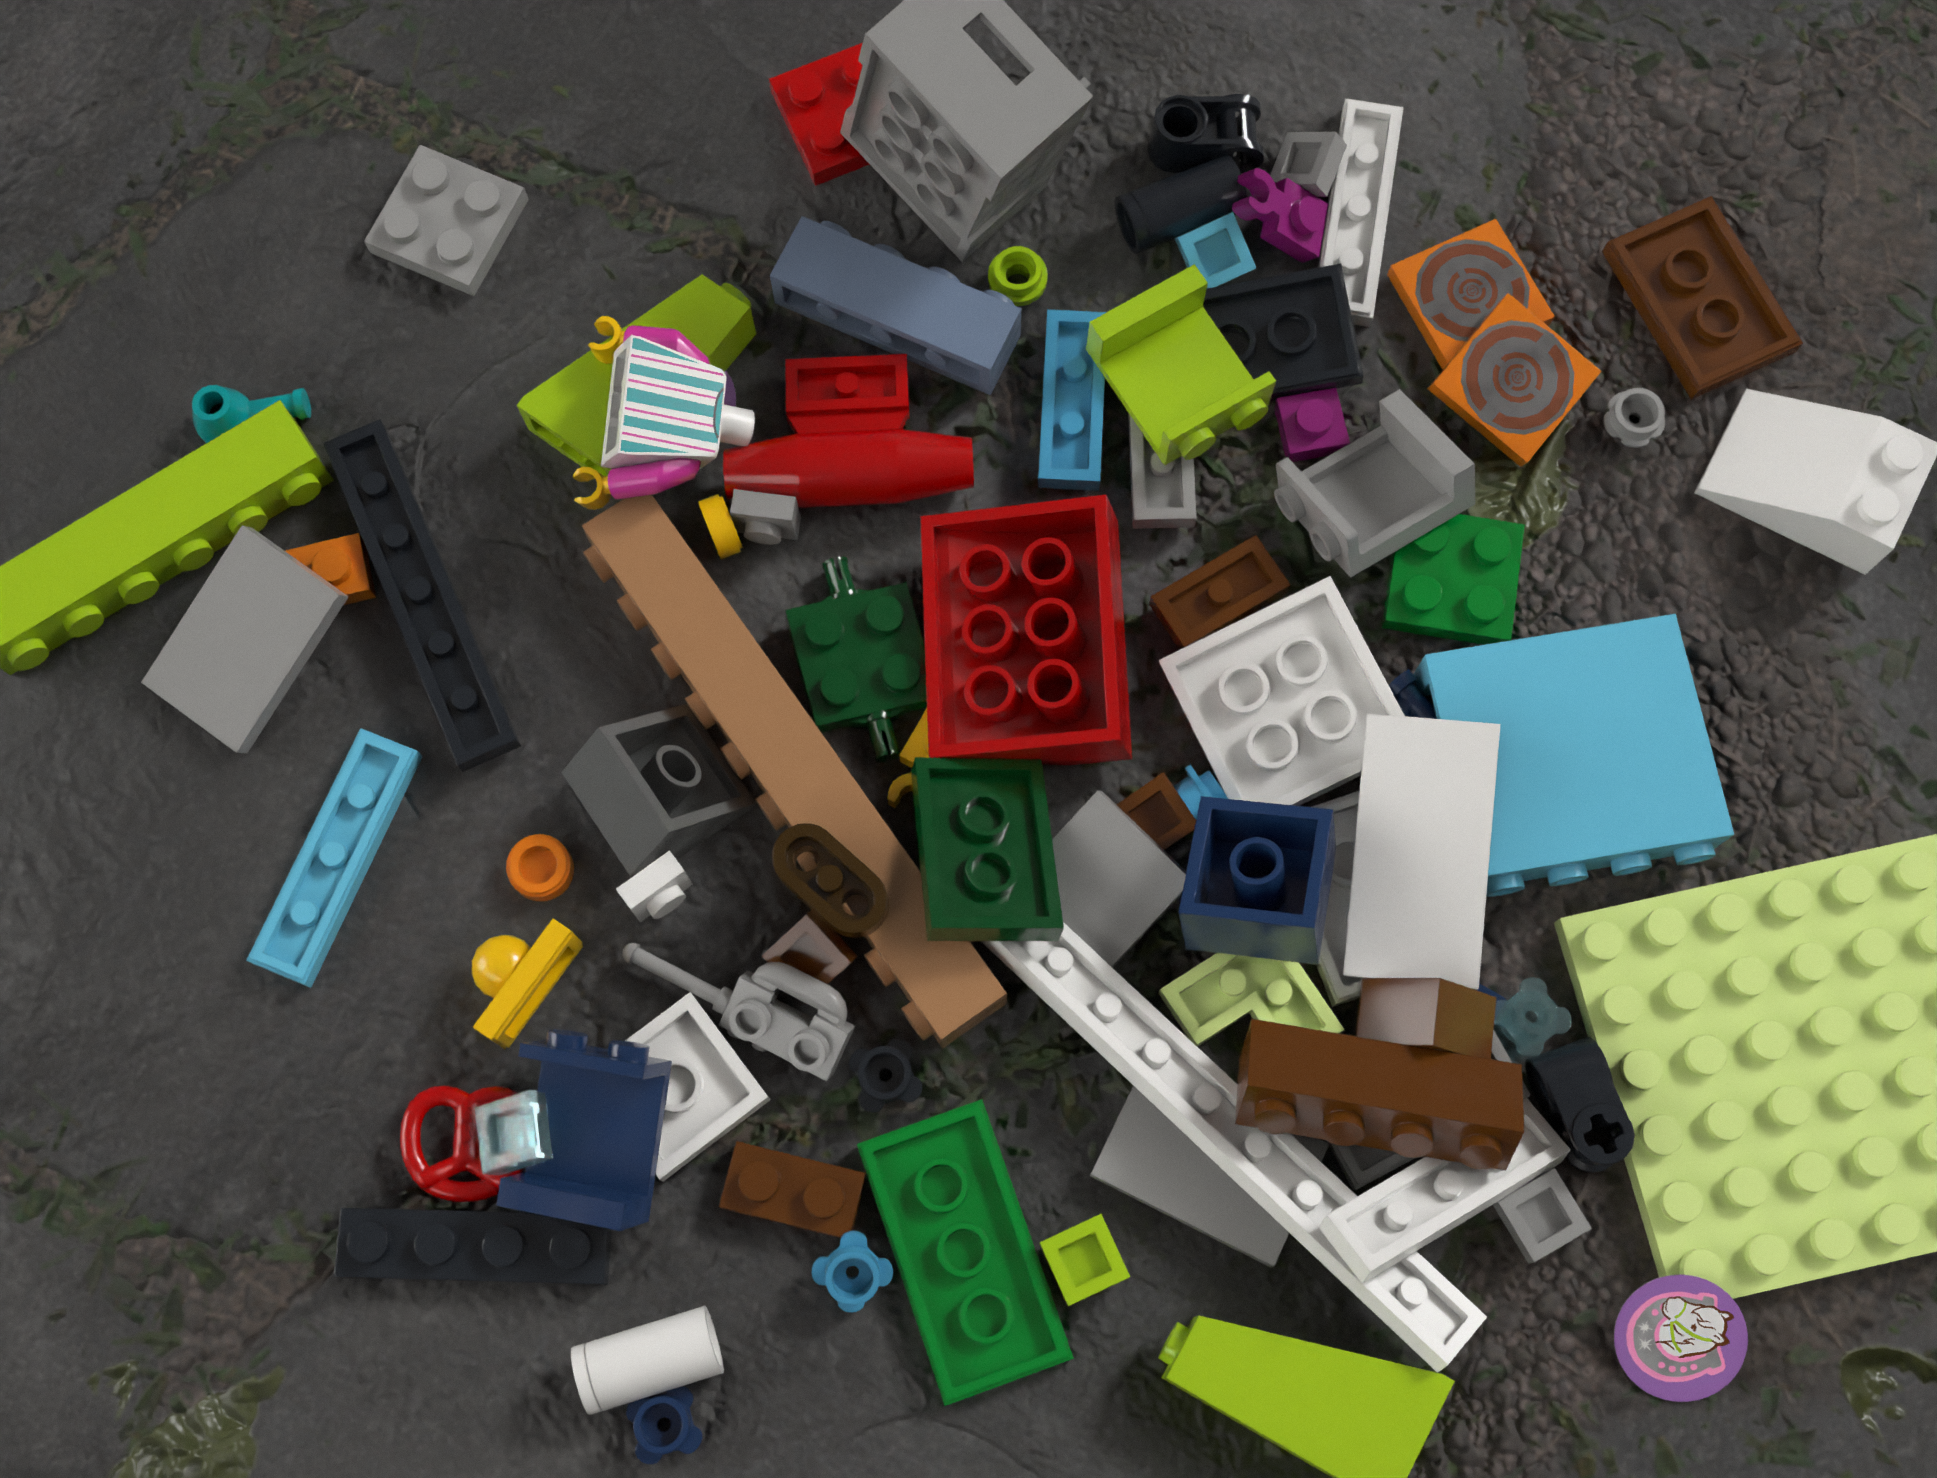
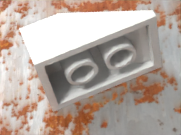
(1819, 475)

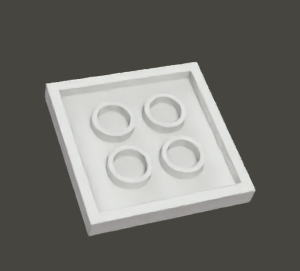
(1282, 698)

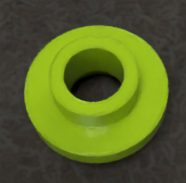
(1018, 261)

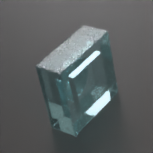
(513, 1133)

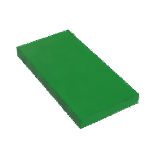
(964, 1252)

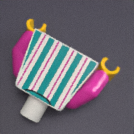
(660, 413)

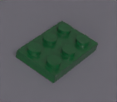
(985, 850)

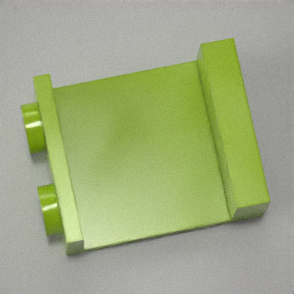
(1176, 368)

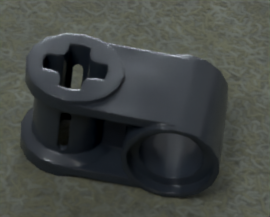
(1210, 132)
(1580, 1096)

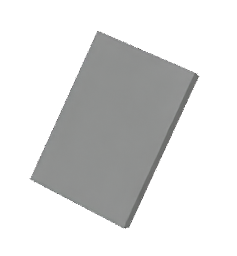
(244, 639)
(1170, 1173)

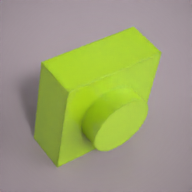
(1084, 1260)

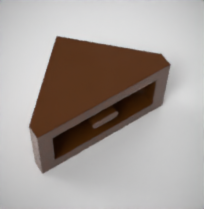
(1427, 1014)

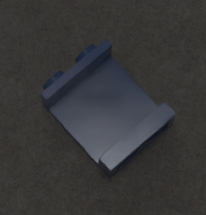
(602, 1130)

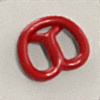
(465, 1144)

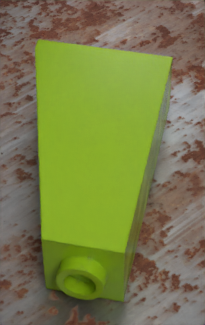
(573, 404)
(1310, 1399)

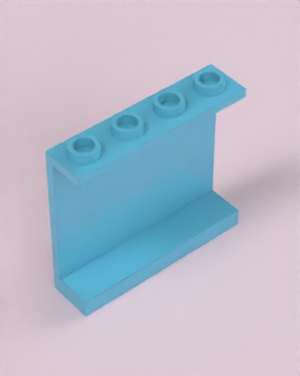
(1594, 750)

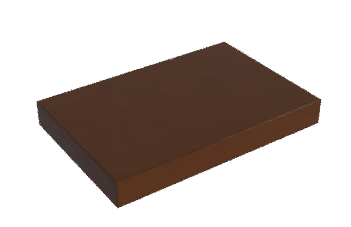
(1701, 297)

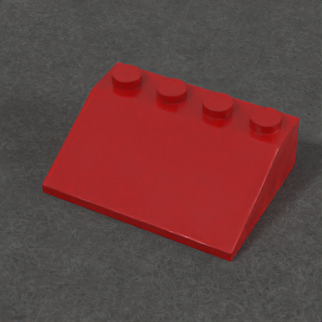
(1026, 633)

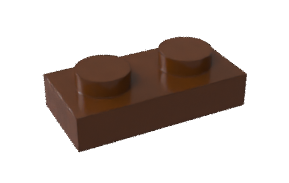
(1219, 593)
(792, 1190)

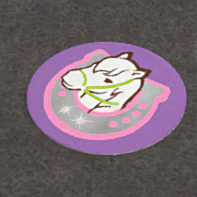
(1680, 1338)

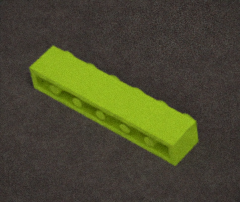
(153, 534)

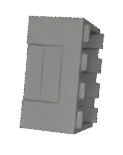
(952, 124)

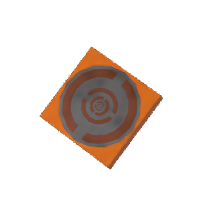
(1460, 283)
(1514, 380)

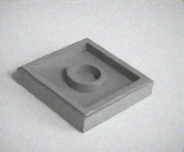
(1112, 878)

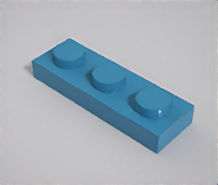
(1070, 405)

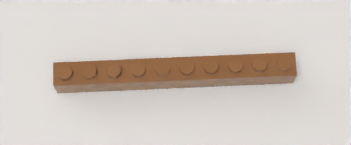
(785, 755)

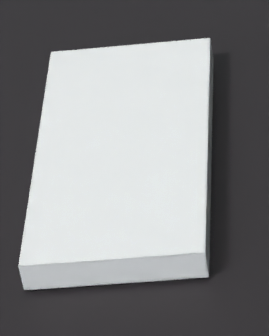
(1422, 849)

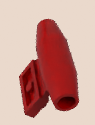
(850, 440)

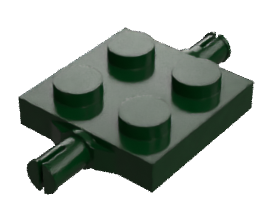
(860, 657)

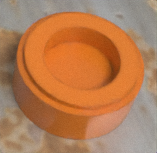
(540, 867)

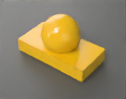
(519, 978)

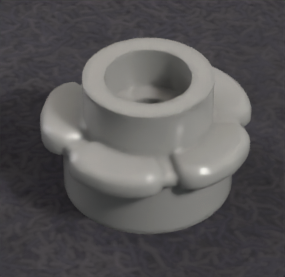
(1642, 404)

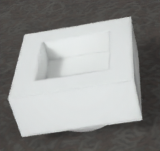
(656, 888)

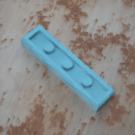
(335, 858)

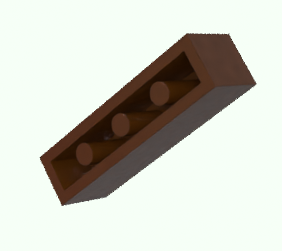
(1380, 1095)

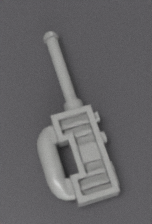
(758, 1017)

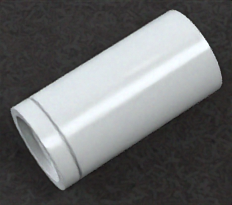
(646, 1360)

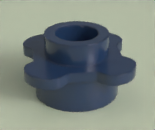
(651, 1440)

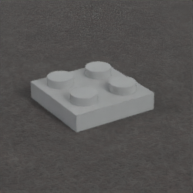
(446, 220)

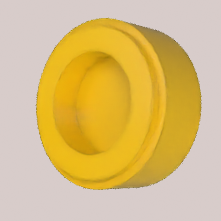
(720, 526)

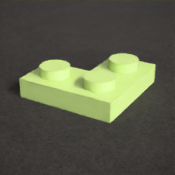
(1236, 985)

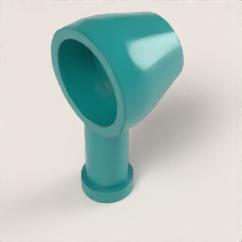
(238, 408)

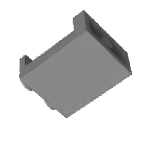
(1379, 488)

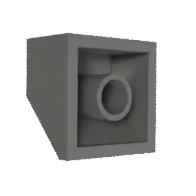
(656, 785)

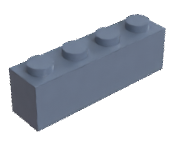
(896, 304)

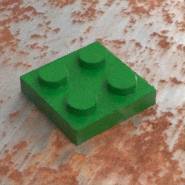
(1457, 581)

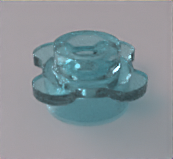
(1531, 1036)

